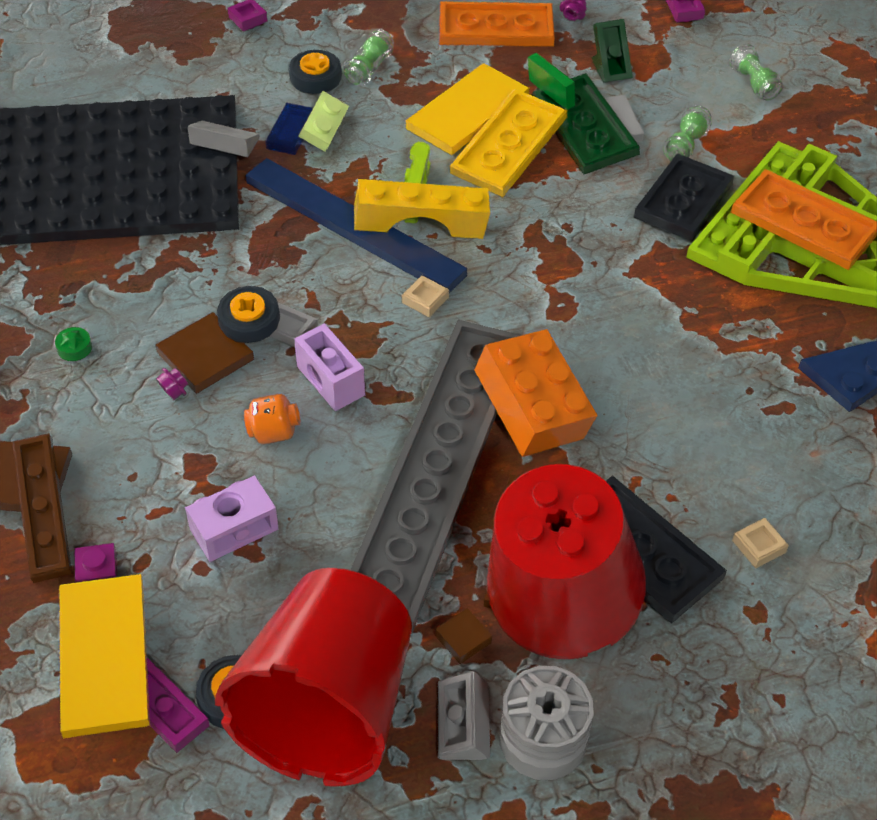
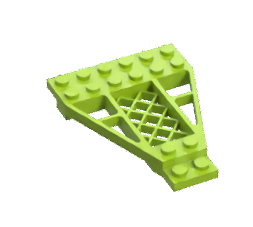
(739, 247)

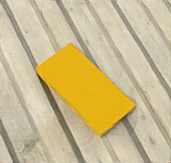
(463, 109)
(508, 142)
(103, 656)

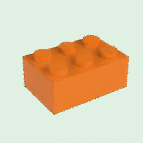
(535, 392)

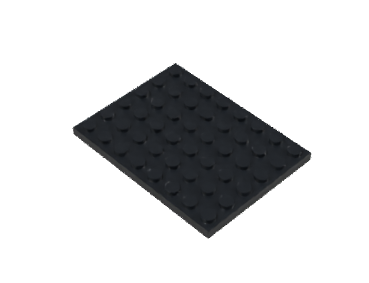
(114, 171)

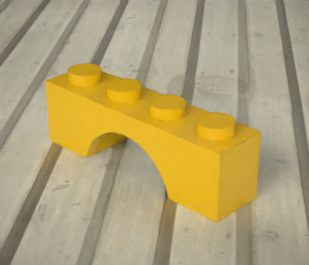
(385, 203)

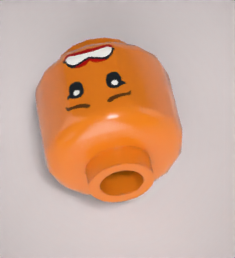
(271, 419)

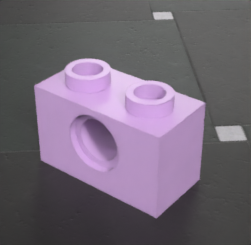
(330, 367)
(251, 519)

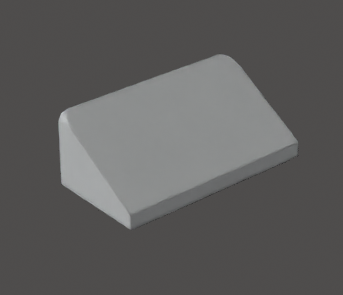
(222, 138)
(463, 718)

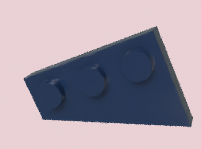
(845, 374)

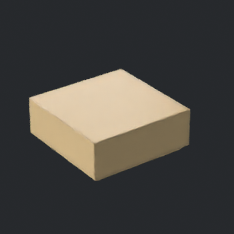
(425, 296)
(760, 543)

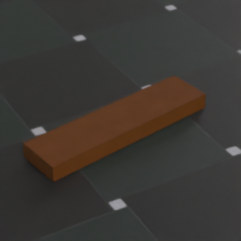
(41, 508)

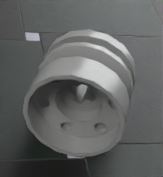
(546, 743)

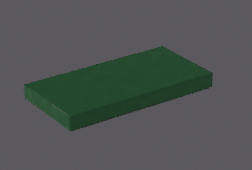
(592, 129)

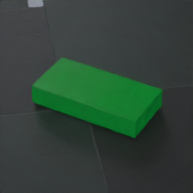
(551, 81)

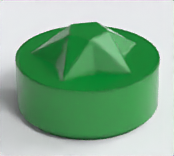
(73, 344)

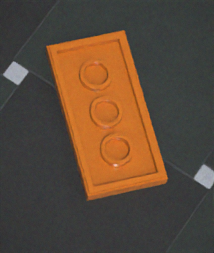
(496, 24)
(806, 219)

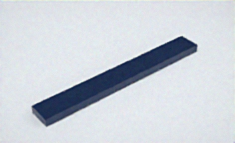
(339, 217)

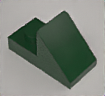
(612, 51)

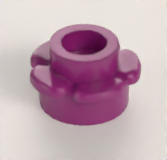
(573, 9)
(172, 383)

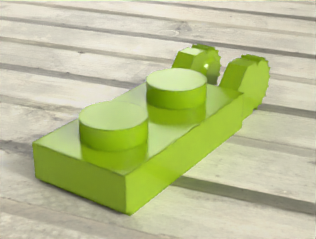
(419, 168)

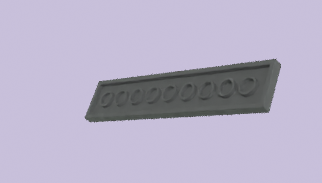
(432, 473)

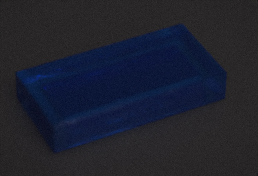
(287, 129)

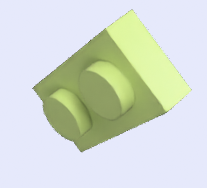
(323, 121)

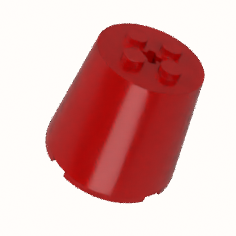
(563, 563)
(321, 679)

